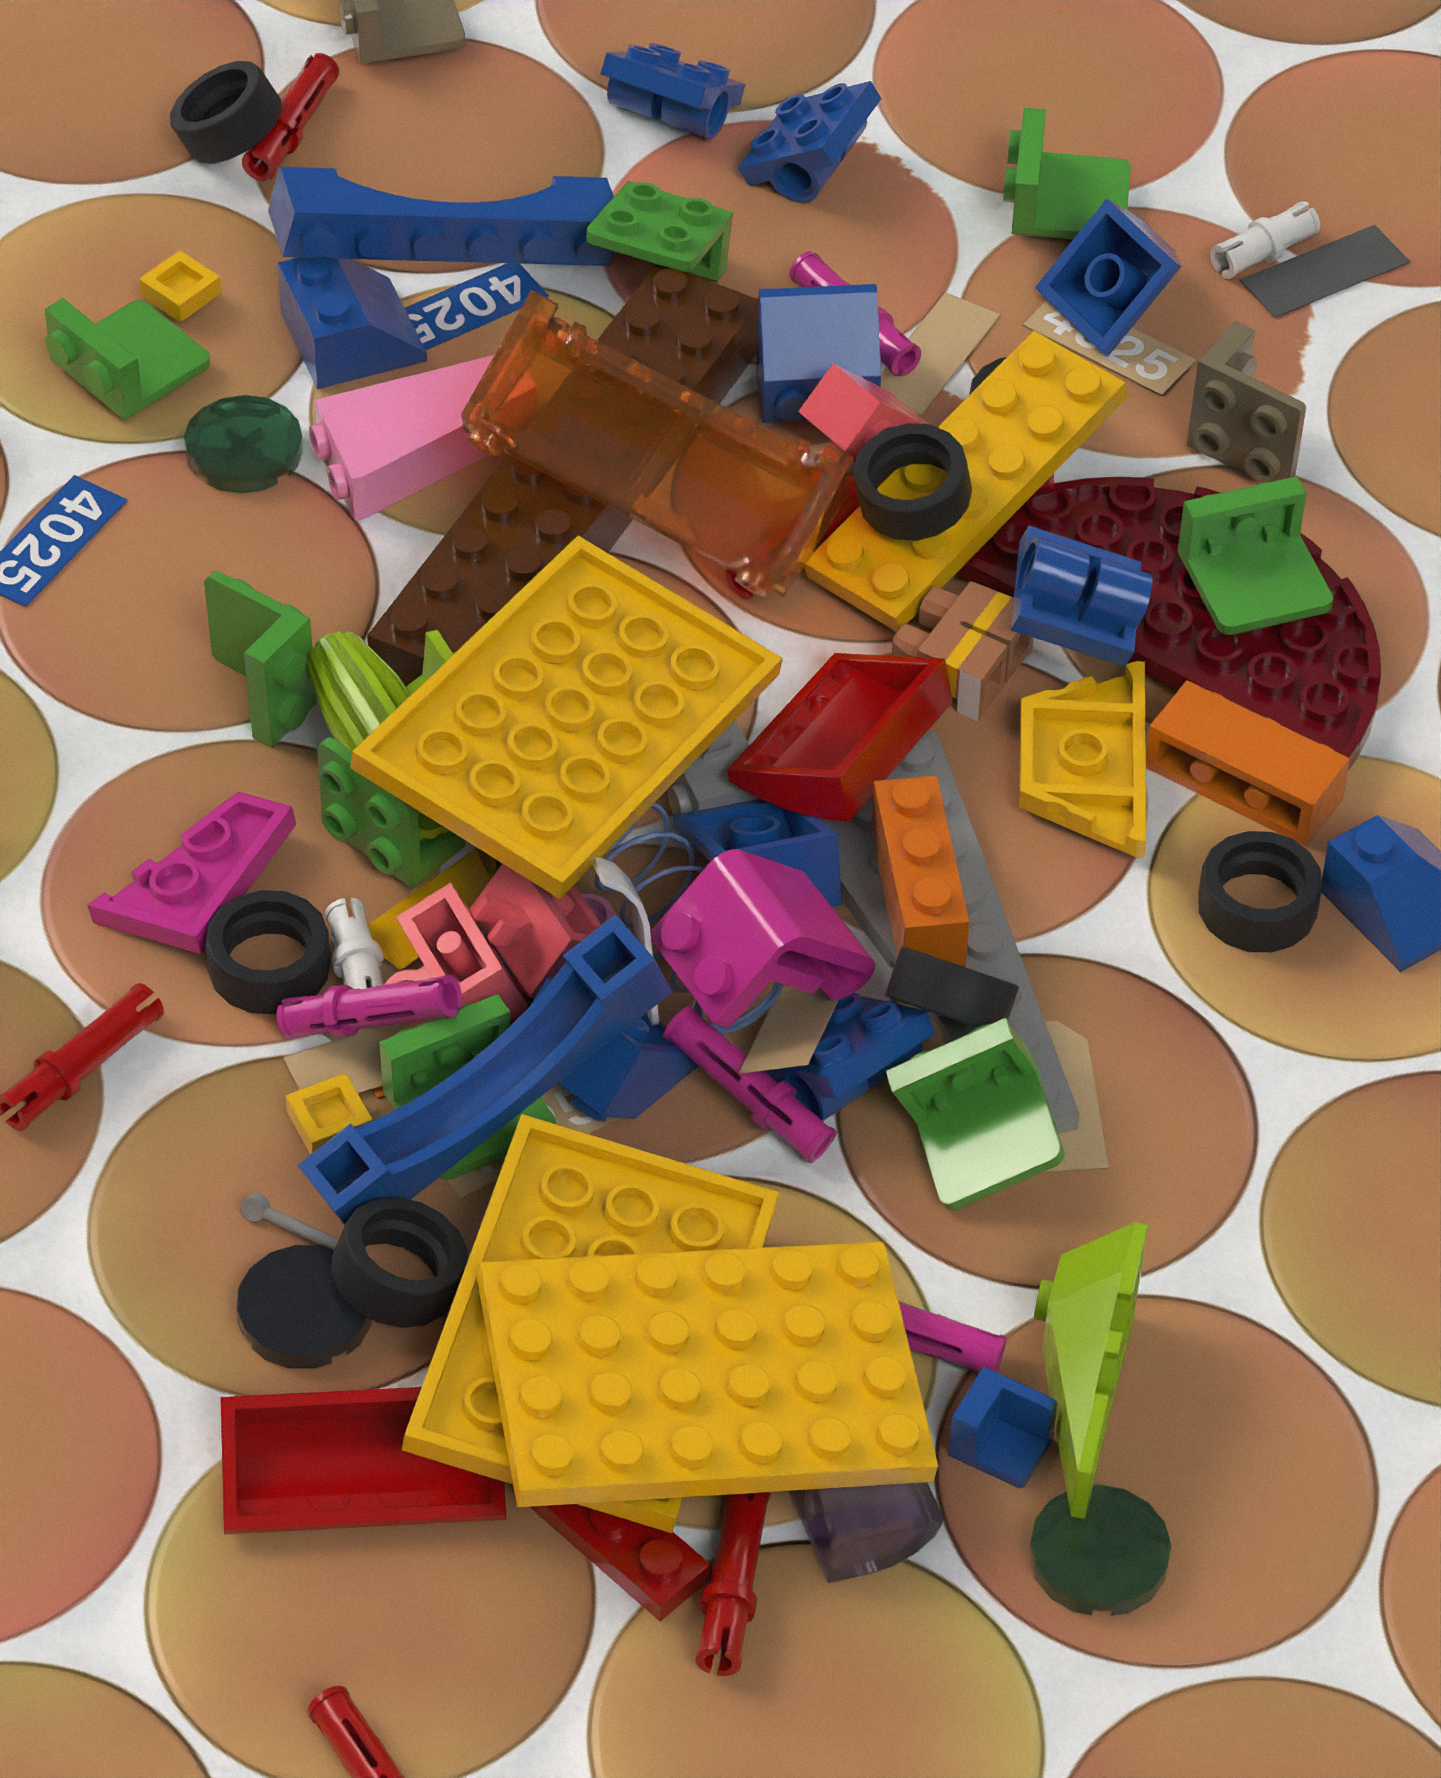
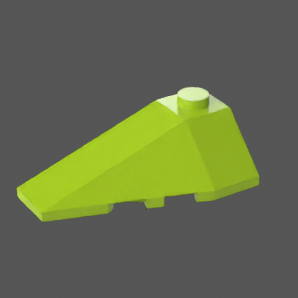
(1085, 1344)

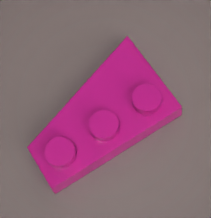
(212, 867)

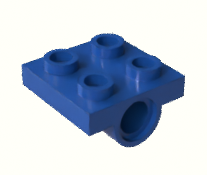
(680, 93)
(809, 140)
(1078, 596)
(856, 1051)

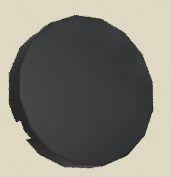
(295, 1310)

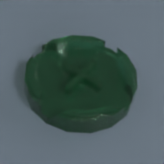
(243, 443)
(1104, 1561)

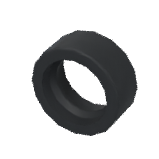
(225, 112)
(902, 447)
(1259, 855)
(267, 914)
(950, 989)
(382, 1294)

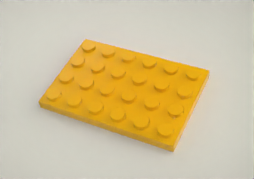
(566, 715)
(563, 1199)
(703, 1373)

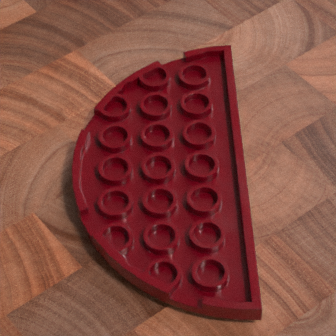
(1302, 673)

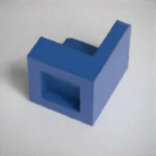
(1002, 1428)

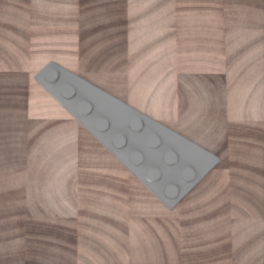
(990, 939)

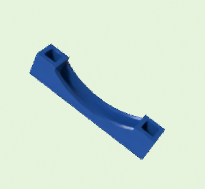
(335, 218)
(589, 1002)

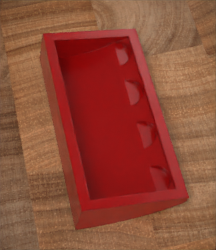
(844, 733)
(339, 1466)

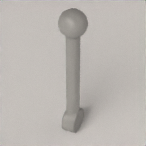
(257, 1207)

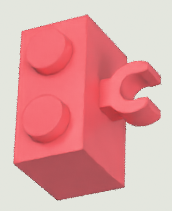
(853, 410)
(531, 926)
(456, 946)

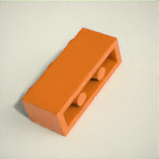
(1246, 762)
(919, 868)

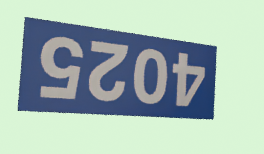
(472, 304)
(54, 538)

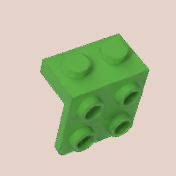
(1057, 190)
(665, 230)
(124, 357)
(1251, 558)
(267, 646)
(377, 820)
(432, 1052)
(979, 1113)

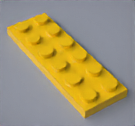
(1013, 439)

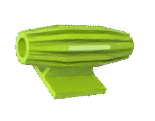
(361, 690)

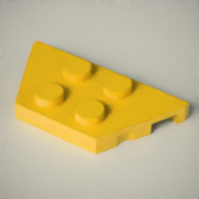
(1088, 758)

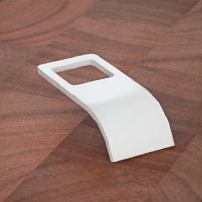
(615, 878)

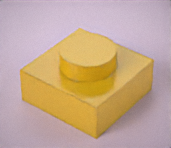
(180, 286)
(325, 1110)

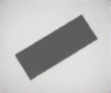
(1324, 271)

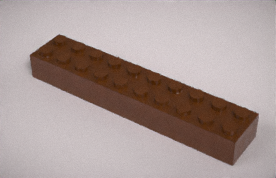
(525, 517)

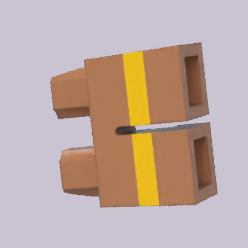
(973, 639)

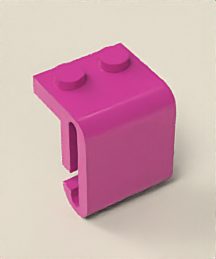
(757, 925)

